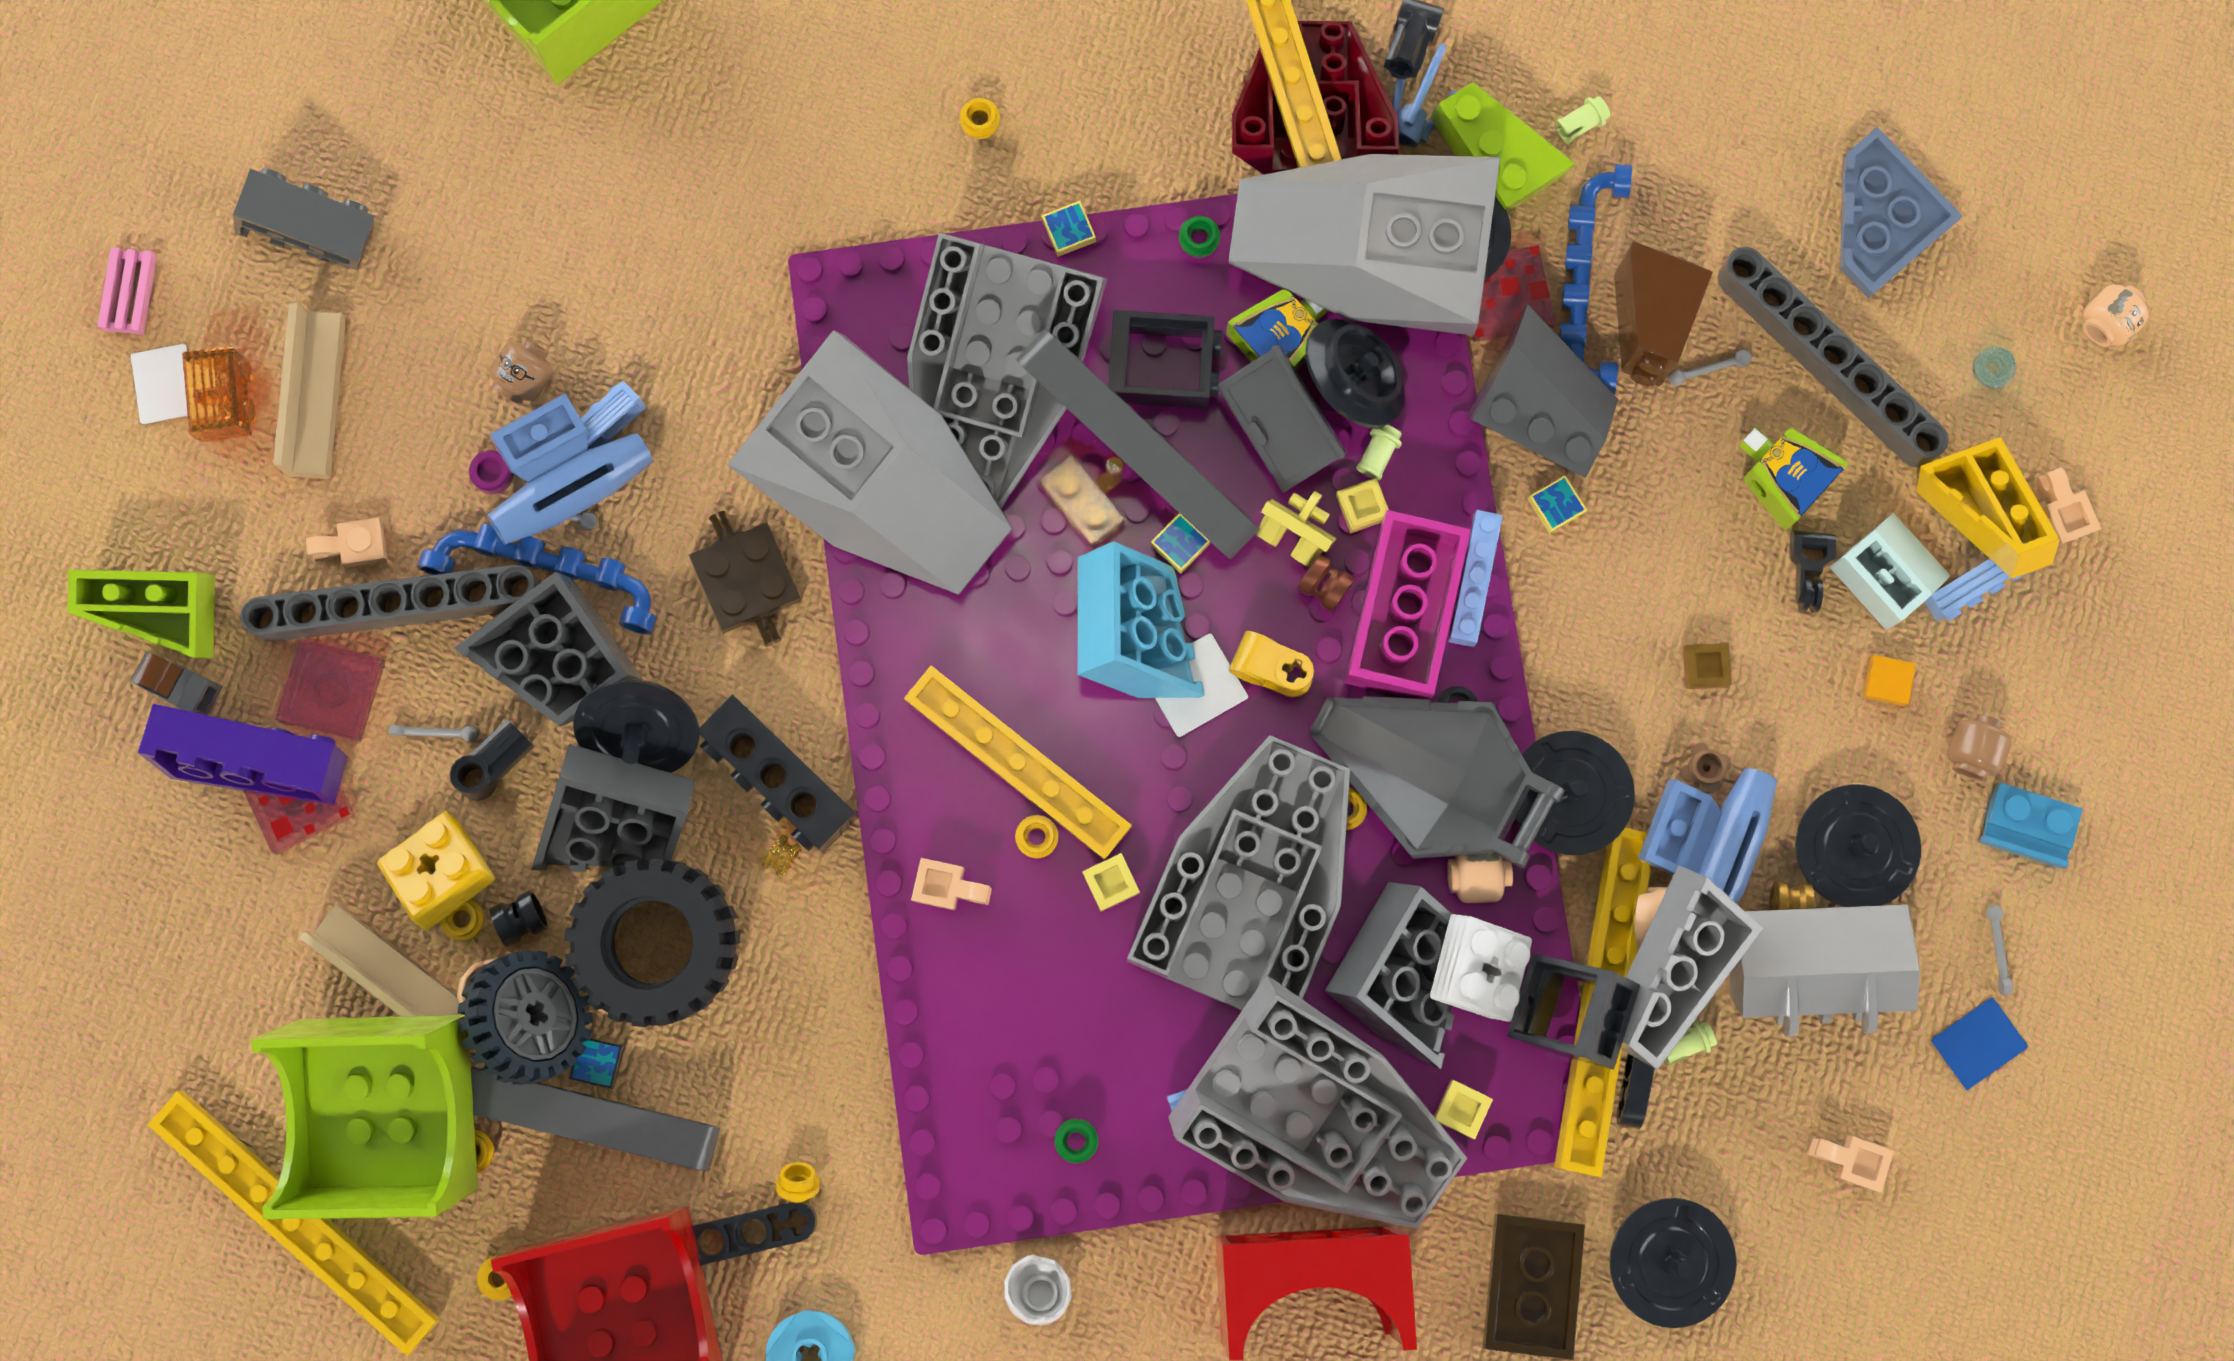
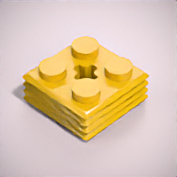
(458, 877)

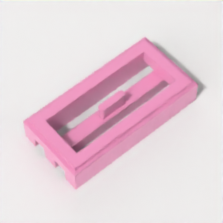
(112, 286)

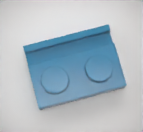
(2030, 825)

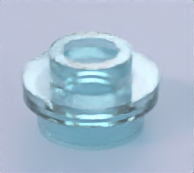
(2000, 357)

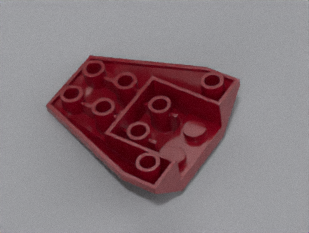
(1350, 91)

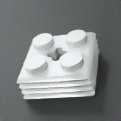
(1481, 967)

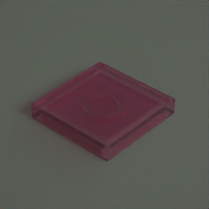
(330, 690)

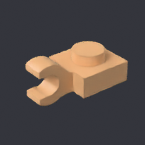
(2068, 512)
(357, 543)
(942, 885)
(1857, 1162)

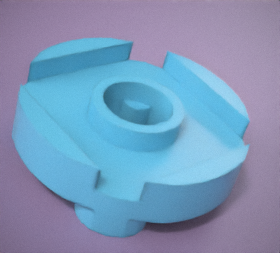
(807, 1329)

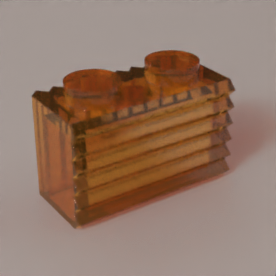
(218, 394)

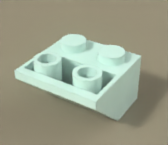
(1890, 572)

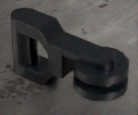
(1810, 594)

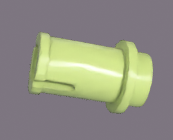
(1591, 114)
(1379, 451)
(1696, 1039)

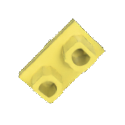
(1280, 518)

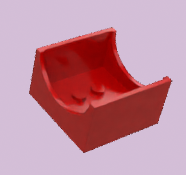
(1268, 1266)
(614, 1293)

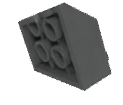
(1546, 397)
(550, 649)
(611, 813)
(1392, 972)

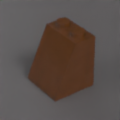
(1655, 310)

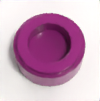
(490, 472)

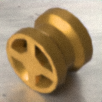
(1791, 897)

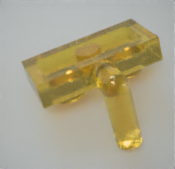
(1084, 499)

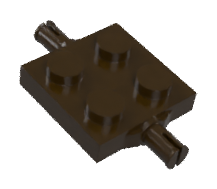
(745, 578)

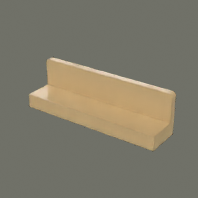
(309, 392)
(379, 966)

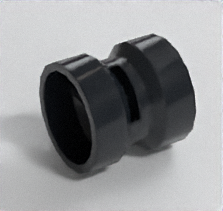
(518, 918)

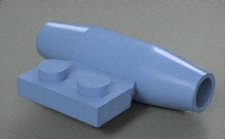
(561, 474)
(1711, 839)

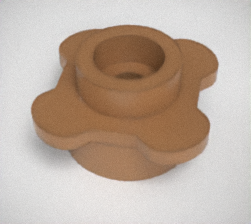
(1718, 766)

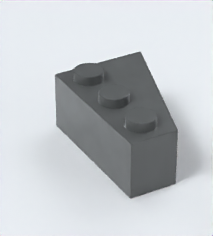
(303, 218)

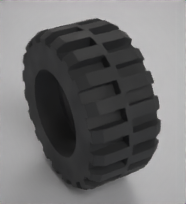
(594, 942)

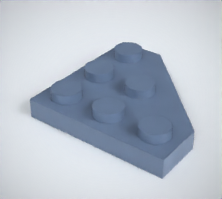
(1886, 213)

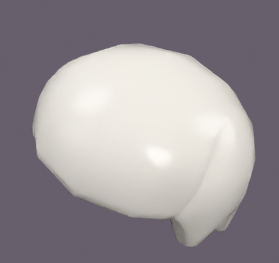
(1037, 1290)

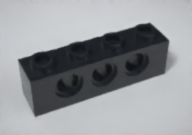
(734, 722)

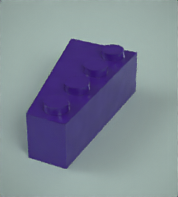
(242, 755)

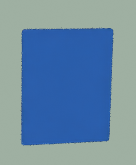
(1979, 1043)

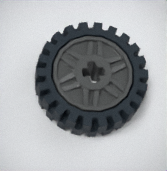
(524, 1018)

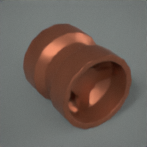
(1334, 588)

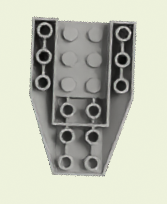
(1374, 236)
(969, 331)
(874, 470)
(1252, 880)
(1315, 1116)

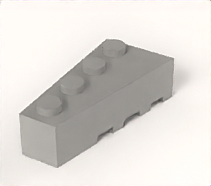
(1683, 962)

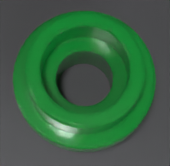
(1203, 225)
(1063, 1148)

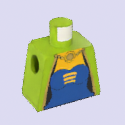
(1276, 322)
(1789, 473)

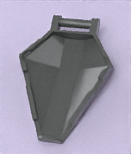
(1437, 773)

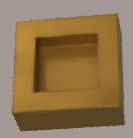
(1707, 666)

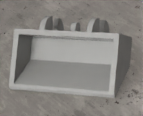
(1828, 965)

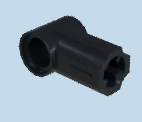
(1414, 31)
(495, 758)

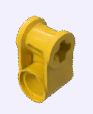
(1265, 662)

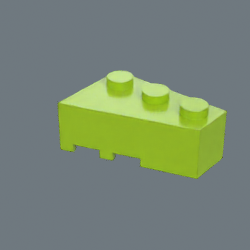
(1482, 127)
(152, 605)

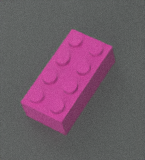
(1407, 606)

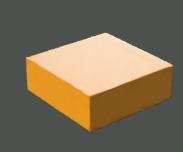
(1889, 680)

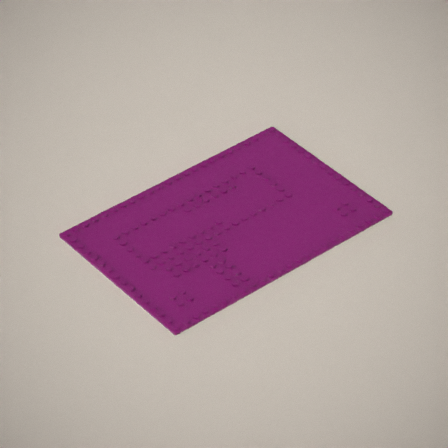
(1028, 1003)

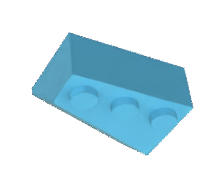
(1132, 625)

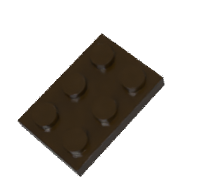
(1534, 1286)

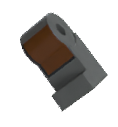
(176, 684)

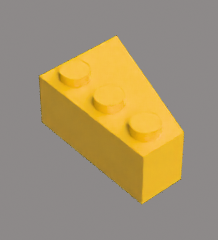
(1991, 506)

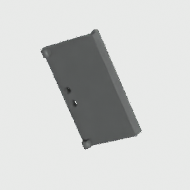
(1287, 415)

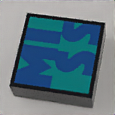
(598, 1063)

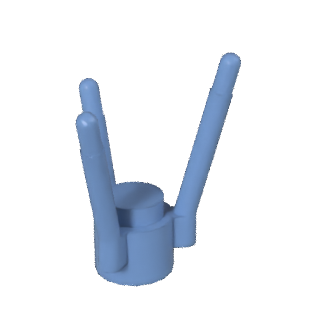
(1411, 119)

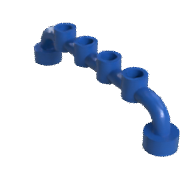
(1579, 258)
(532, 555)

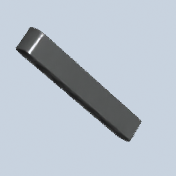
(1853, 361)
(1137, 443)
(372, 601)
(595, 1120)

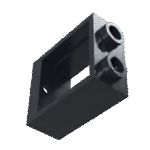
(1164, 325)
(1604, 1020)

